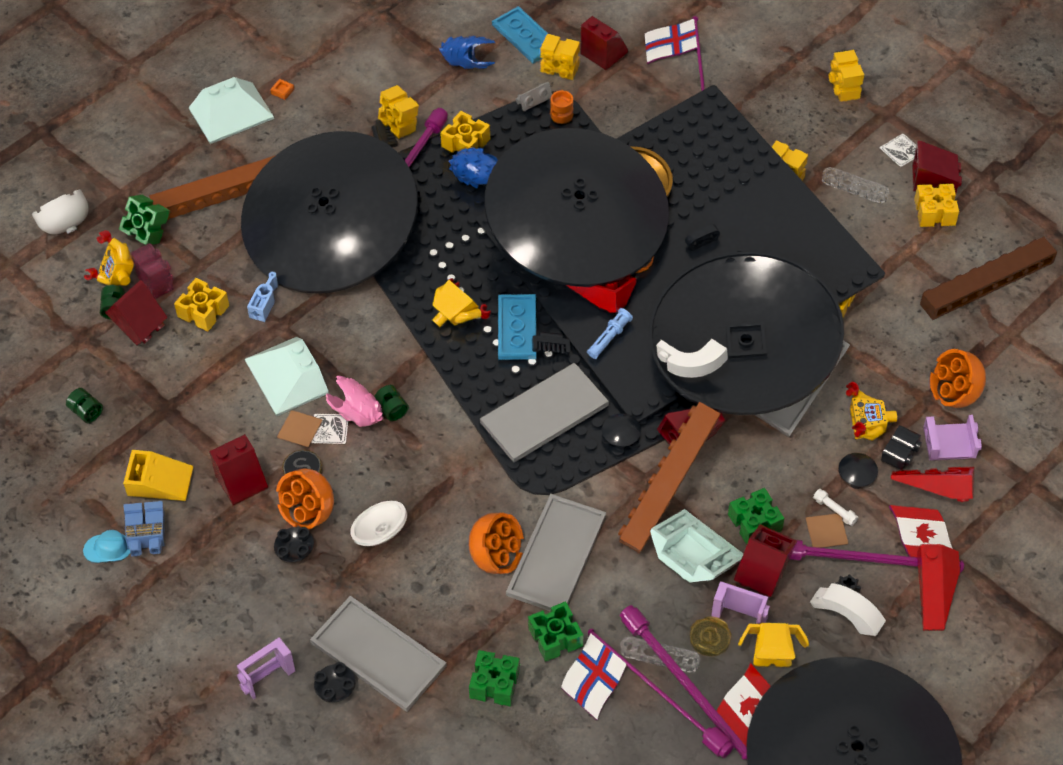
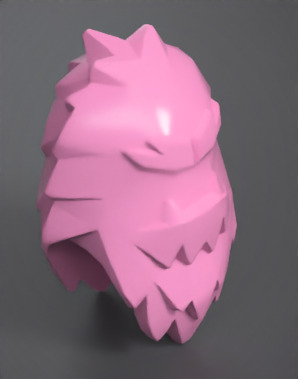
(358, 405)

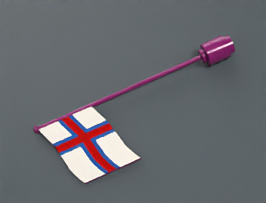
(674, 41)
(598, 674)

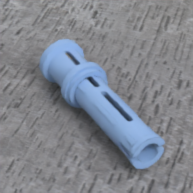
(614, 327)

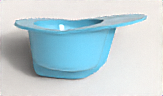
(106, 547)

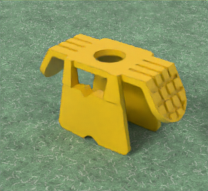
(774, 643)

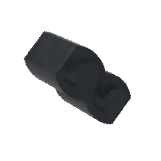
(901, 447)

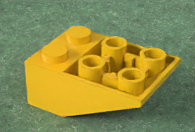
(157, 476)

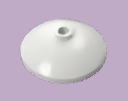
(379, 523)

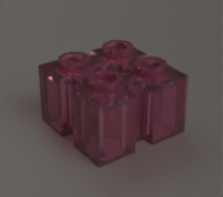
(153, 270)

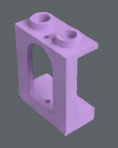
(282, 658)

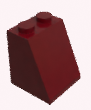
(601, 43)
(935, 167)
(137, 313)
(672, 422)
(238, 469)
(764, 560)

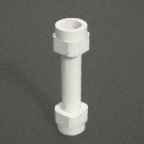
(849, 517)

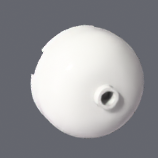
(62, 213)

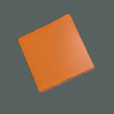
(282, 89)

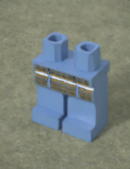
(144, 535)

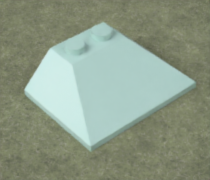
(229, 109)
(287, 375)
(693, 548)

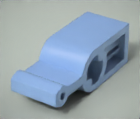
(263, 299)

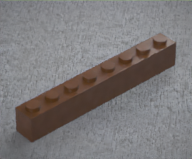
(988, 278)

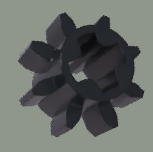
(849, 582)

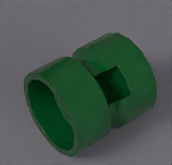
(109, 295)
(391, 402)
(84, 405)

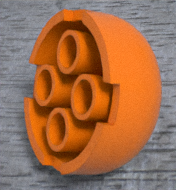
(964, 372)
(310, 490)
(493, 540)

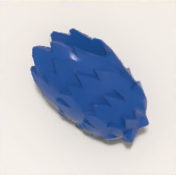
(461, 51)
(472, 166)

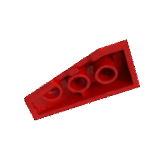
(608, 296)
(951, 483)
(937, 581)

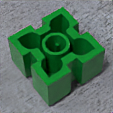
(144, 219)
(753, 512)
(555, 631)
(494, 678)

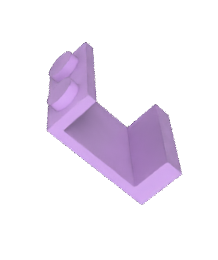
(951, 440)
(740, 601)

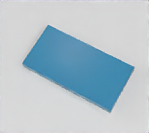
(522, 33)
(516, 326)

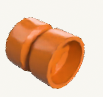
(561, 107)

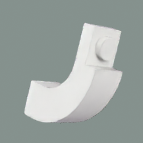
(693, 364)
(852, 605)

